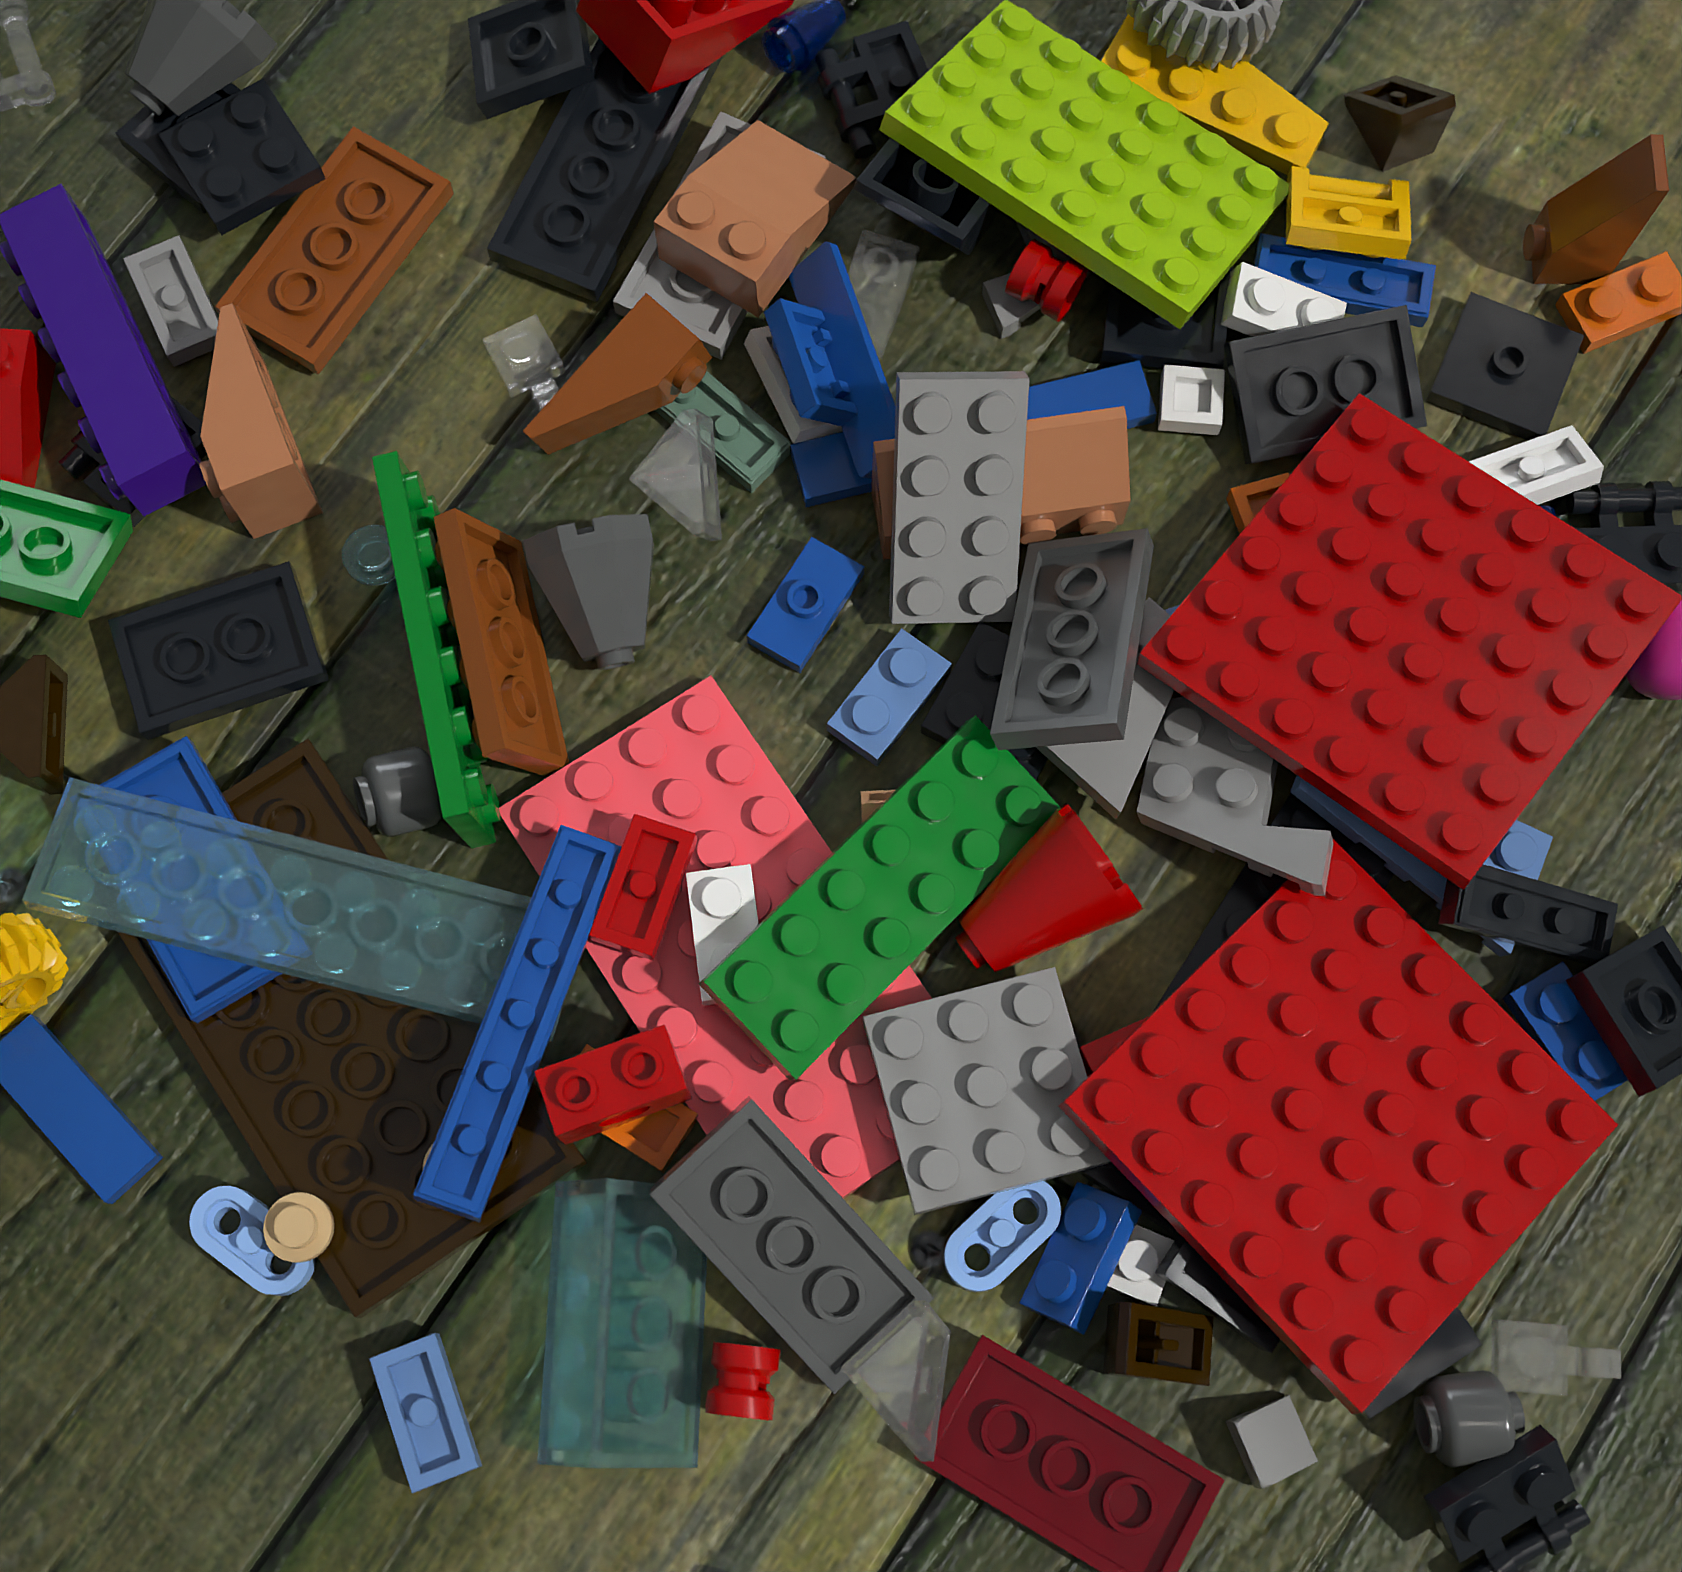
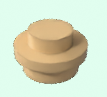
(298, 1227)

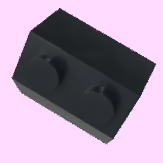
(925, 197)

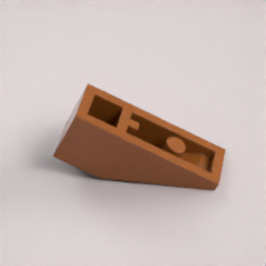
(1598, 217)
(629, 374)

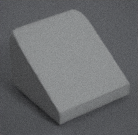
(1271, 1442)

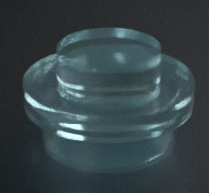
(368, 555)

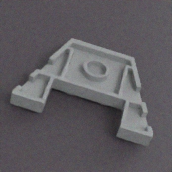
(1218, 794)

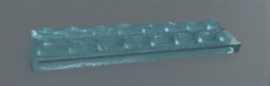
(275, 901)

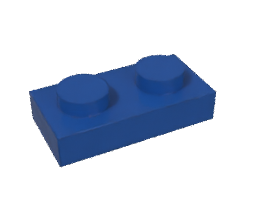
(1564, 1031)
(1081, 1257)

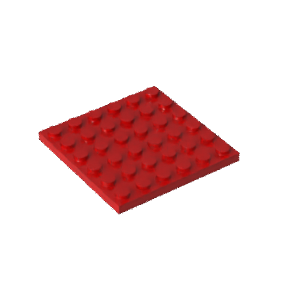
(1410, 637)
(1340, 1125)

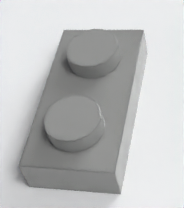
(174, 299)

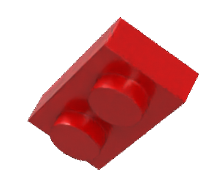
(643, 887)

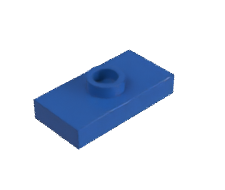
(805, 604)

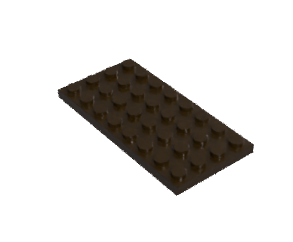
(348, 1085)

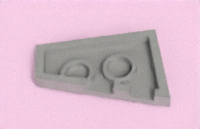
(1110, 767)

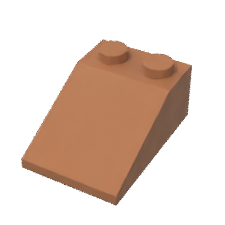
(750, 215)
(249, 440)

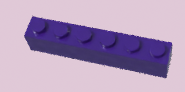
(102, 352)

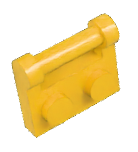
(1348, 215)

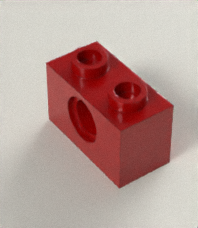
(613, 1085)

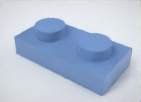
(889, 697)
(425, 1412)

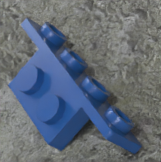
(831, 355)

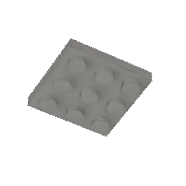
(979, 1089)

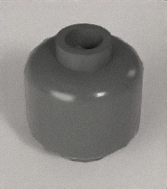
(398, 792)
(1467, 1418)

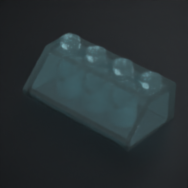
(621, 1332)

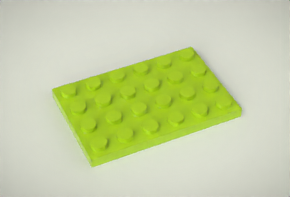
(1088, 161)

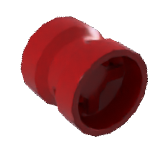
(1046, 280)
(742, 1381)

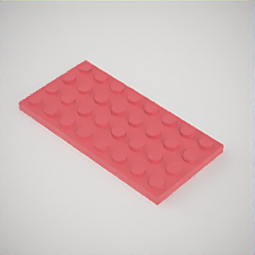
(708, 775)

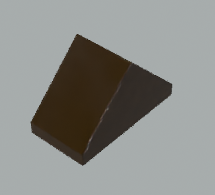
(1400, 119)
(35, 721)
(1158, 1344)

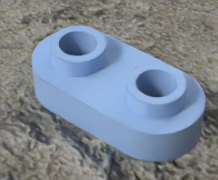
(1001, 1235)
(246, 1248)

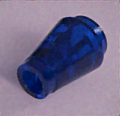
(802, 33)

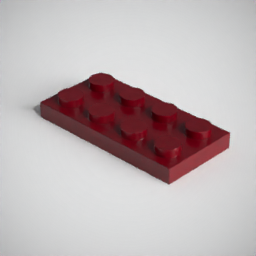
(1069, 1466)

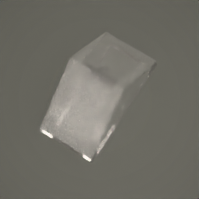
(683, 474)
(905, 1375)

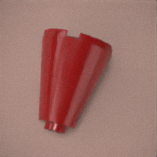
(1046, 897)

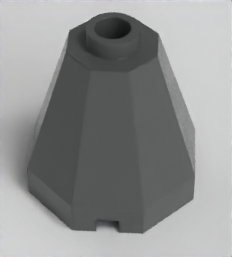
(192, 51)
(598, 584)

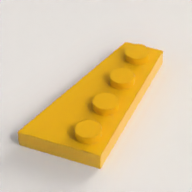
(1233, 103)

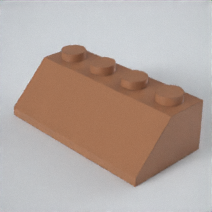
(1070, 483)

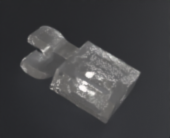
(526, 360)
(1538, 1359)

